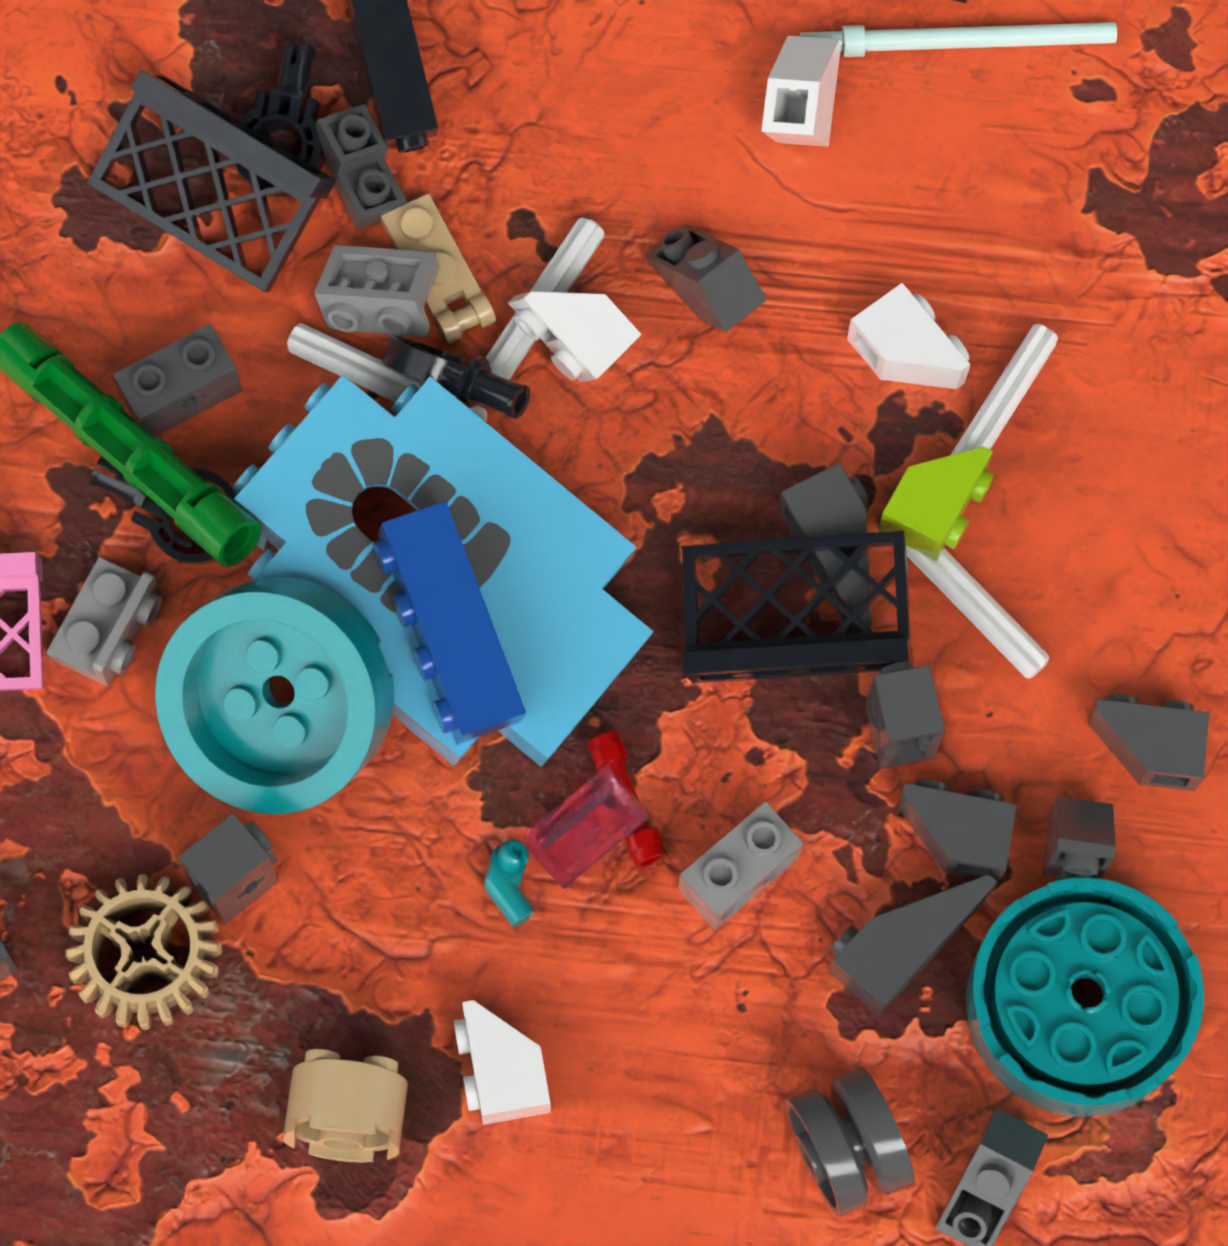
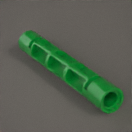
(145, 461)

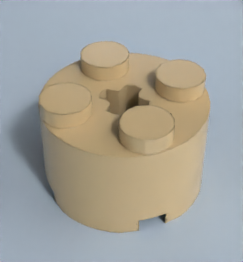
(346, 1106)

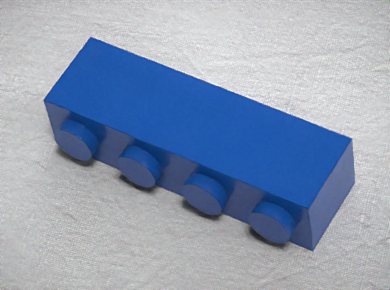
(450, 623)

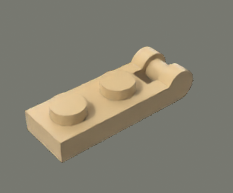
(422, 228)

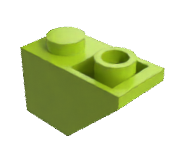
(934, 497)

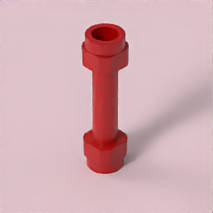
(644, 842)

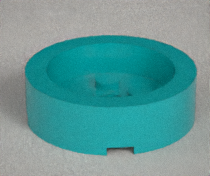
(226, 721)
(1042, 1038)

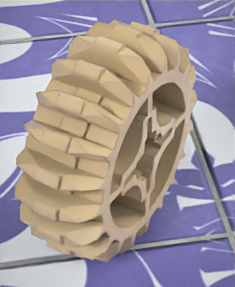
(129, 972)

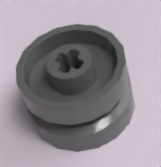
(849, 1141)

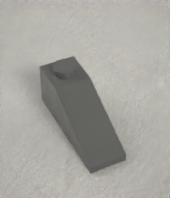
(829, 507)
(900, 943)

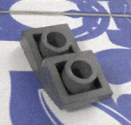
(357, 162)

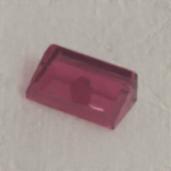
(585, 827)

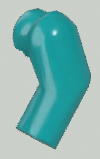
(504, 879)

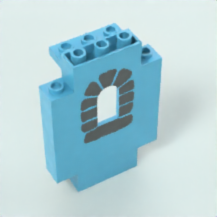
(525, 535)

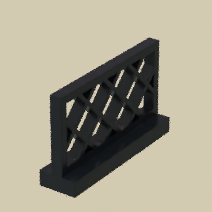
(233, 139)
(797, 655)

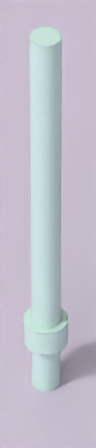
(858, 40)

